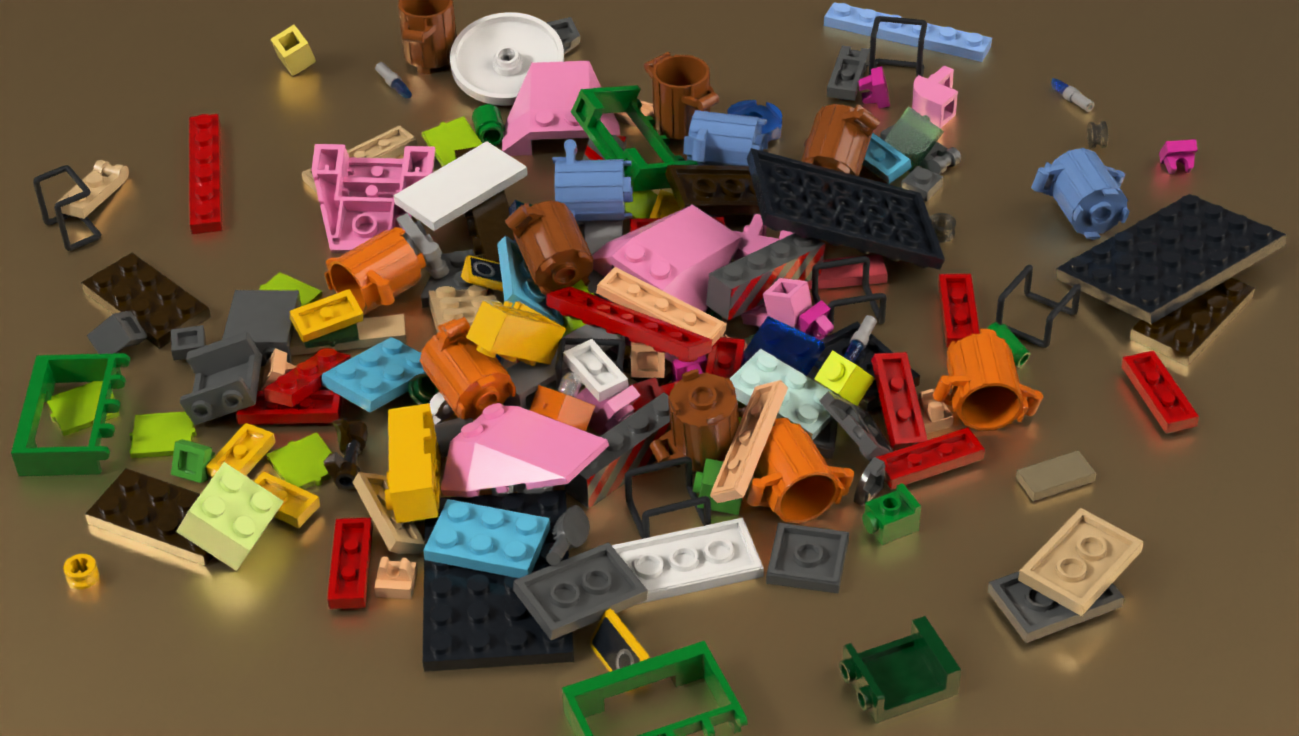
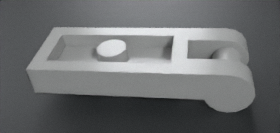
(423, 243)

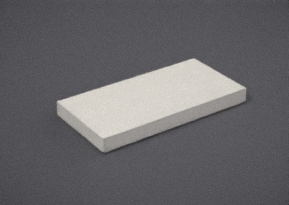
(460, 185)
(693, 559)

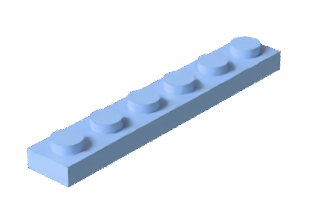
(937, 38)

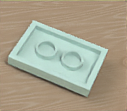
(801, 400)

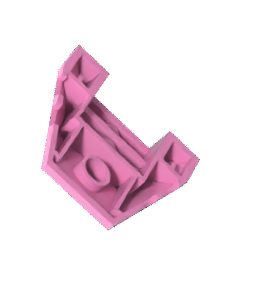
(546, 104)
(360, 191)
(673, 254)
(516, 448)

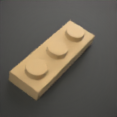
(398, 537)

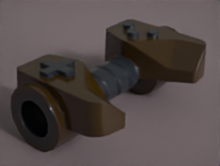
(351, 441)

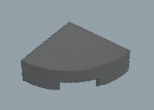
(870, 482)

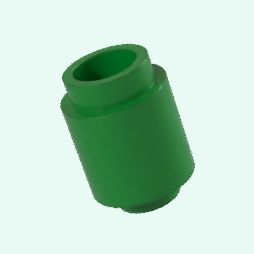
(488, 124)

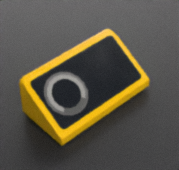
(482, 272)
(615, 643)

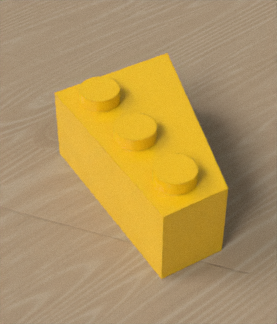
(515, 332)
(413, 464)

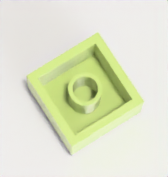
(229, 516)

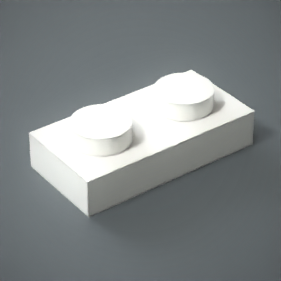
(596, 370)

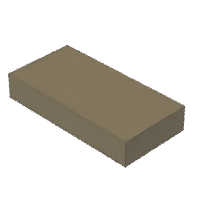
(1055, 475)

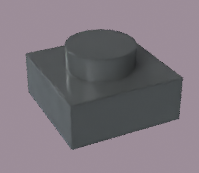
(923, 181)
(186, 340)

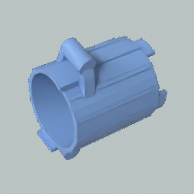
(723, 138)
(592, 187)
(1084, 191)

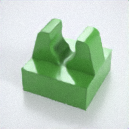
(191, 460)

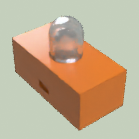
(563, 403)

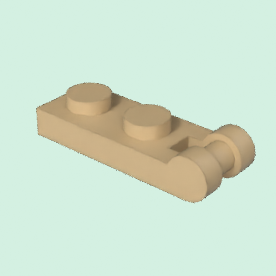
(101, 182)

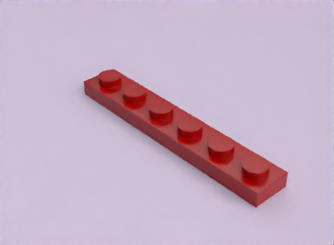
(205, 174)
(629, 323)

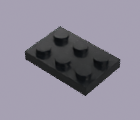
(840, 342)

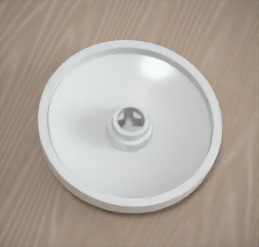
(496, 53)

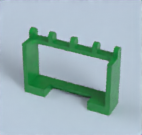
(597, 101)
(67, 369)
(683, 667)

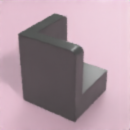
(117, 333)

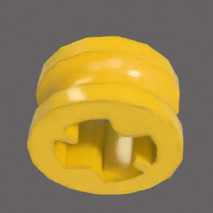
(81, 580)

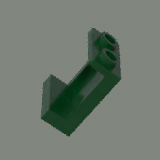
(902, 673)

